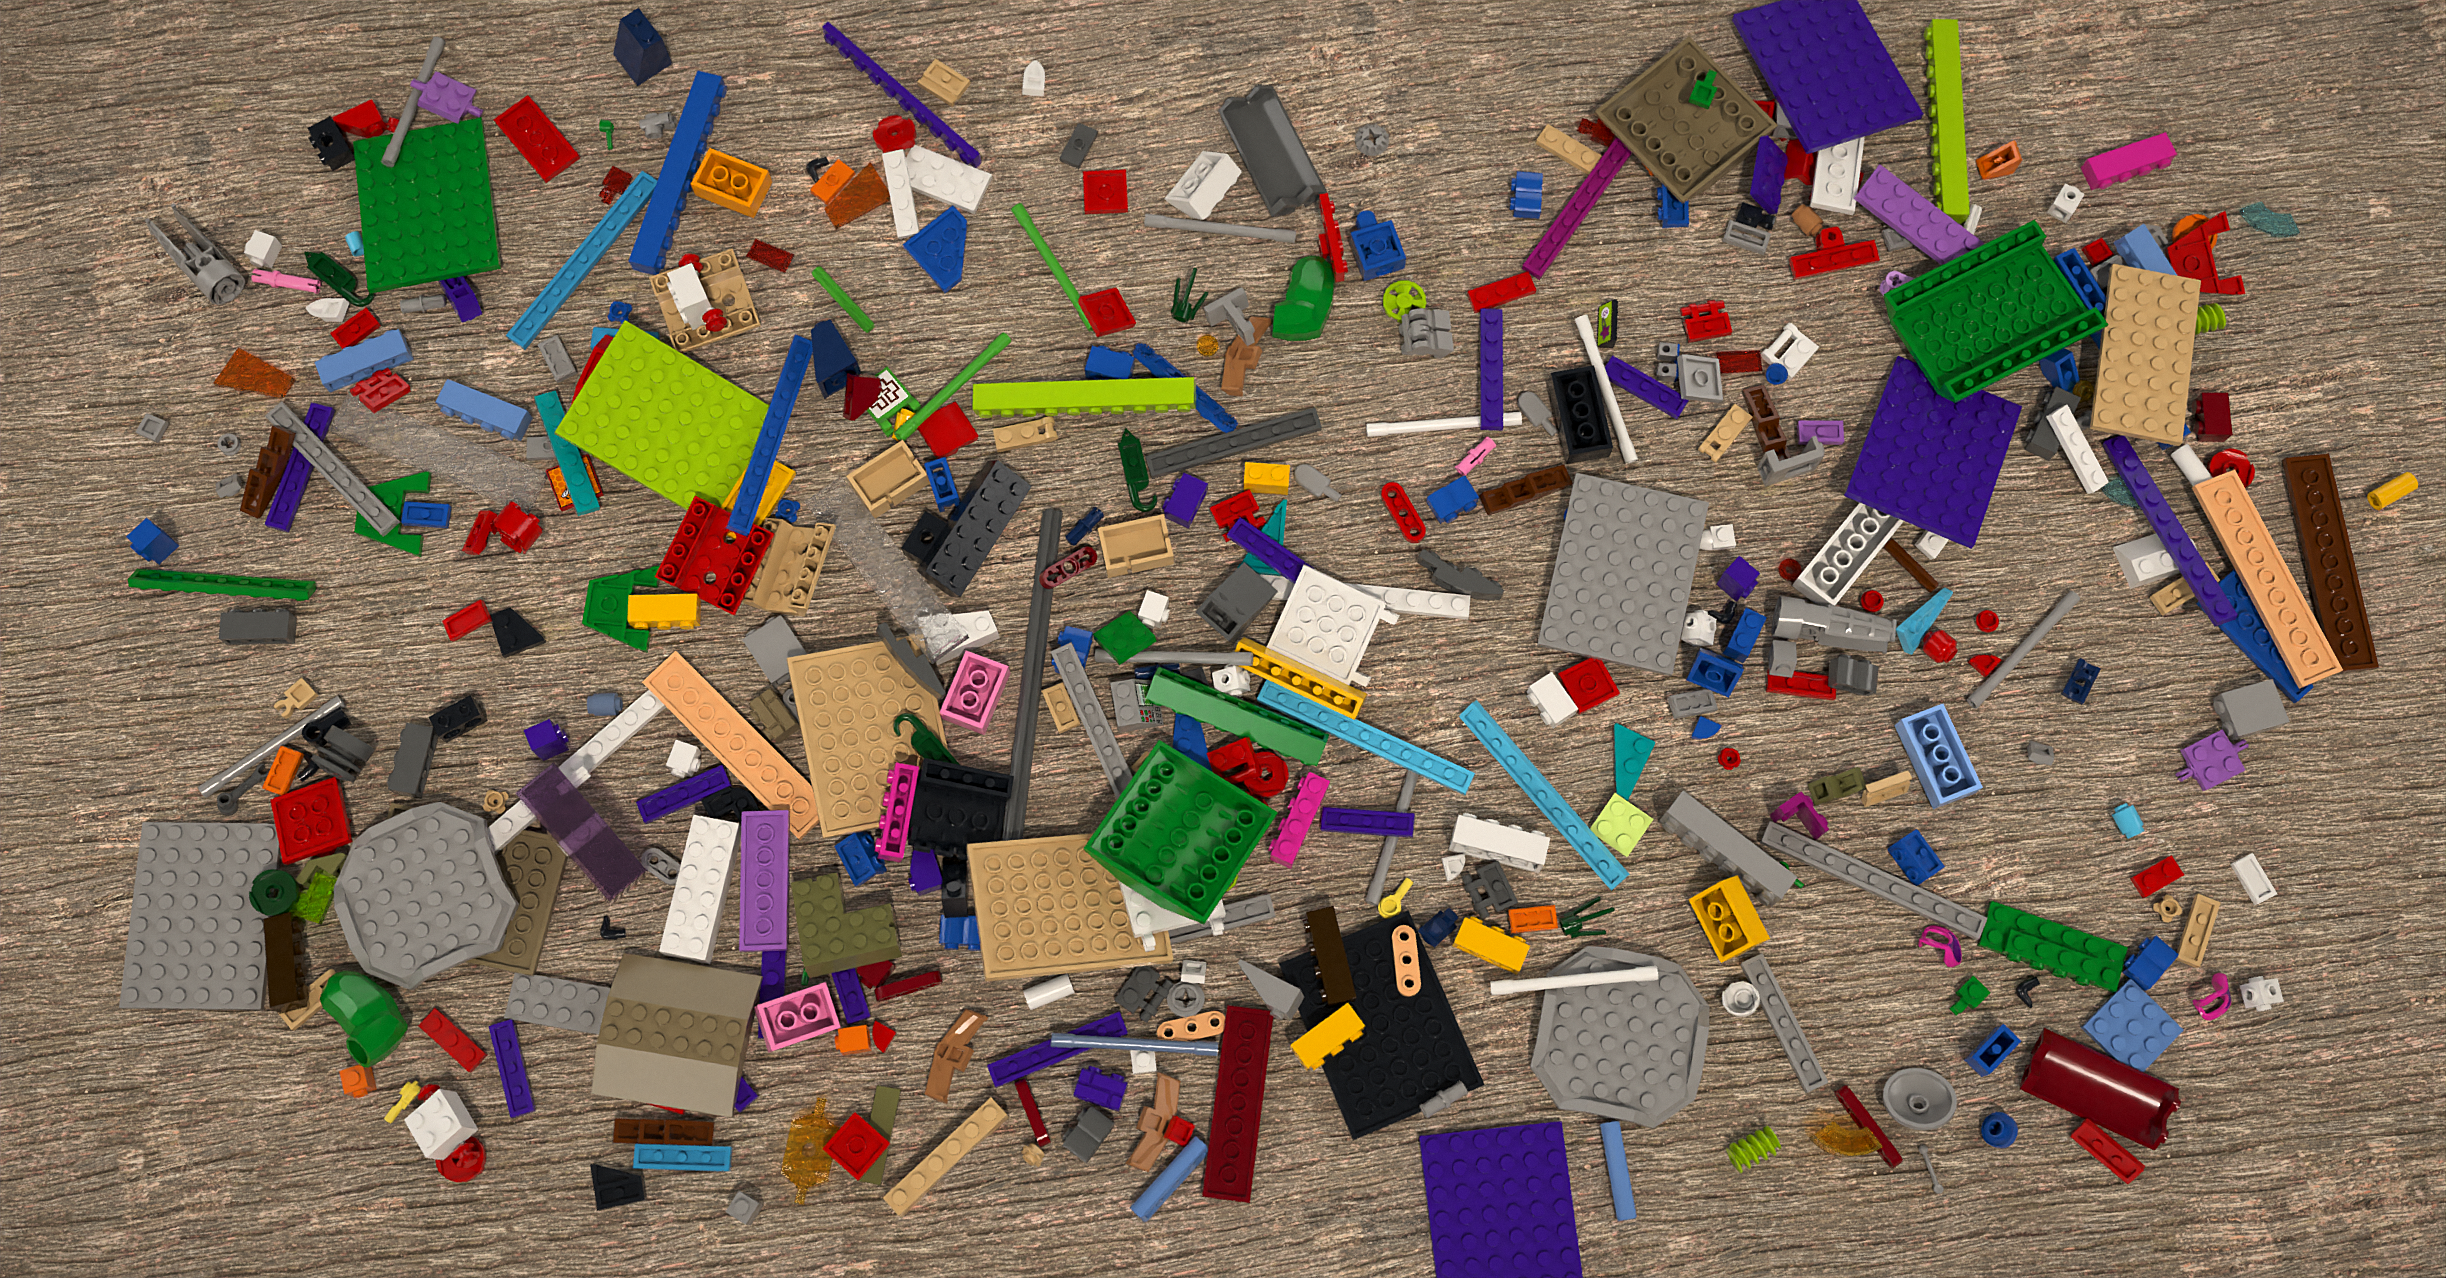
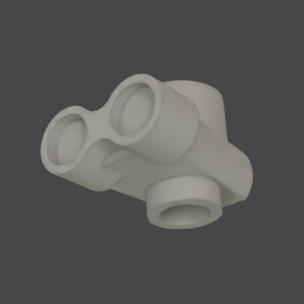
(654, 124)

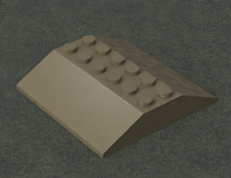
(1677, 139)
(675, 1035)

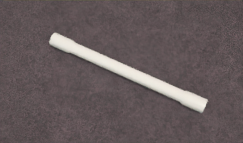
(1384, 428)
(1625, 444)
(1637, 974)

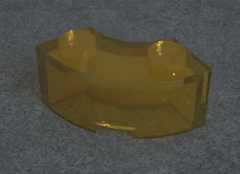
(1843, 1142)

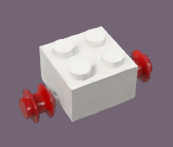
(691, 297)
(443, 1126)

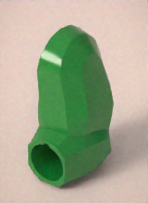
(1306, 301)
(365, 1015)

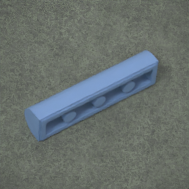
(1618, 1171)
(1170, 1179)

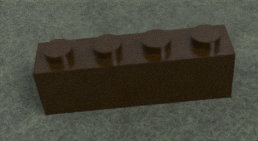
(1330, 956)
(285, 962)

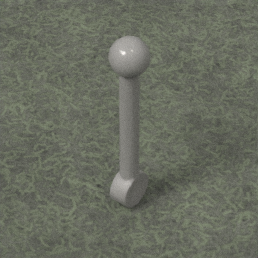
(1937, 1188)

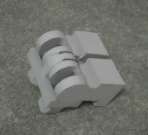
(1426, 333)

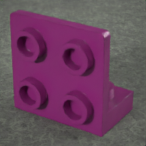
(1803, 808)

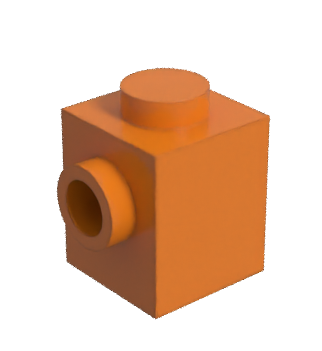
(357, 1081)

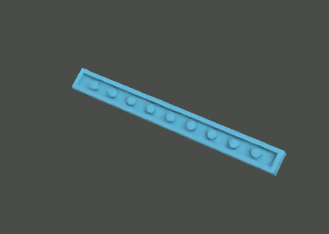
(1366, 737)
(1544, 795)

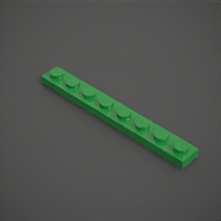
(222, 584)

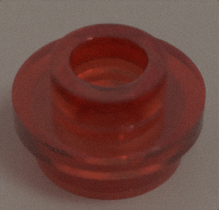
(1794, 565)

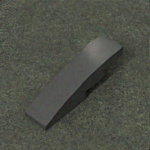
(916, 667)

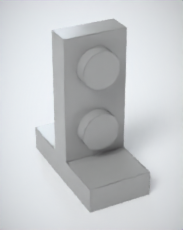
(1231, 308)

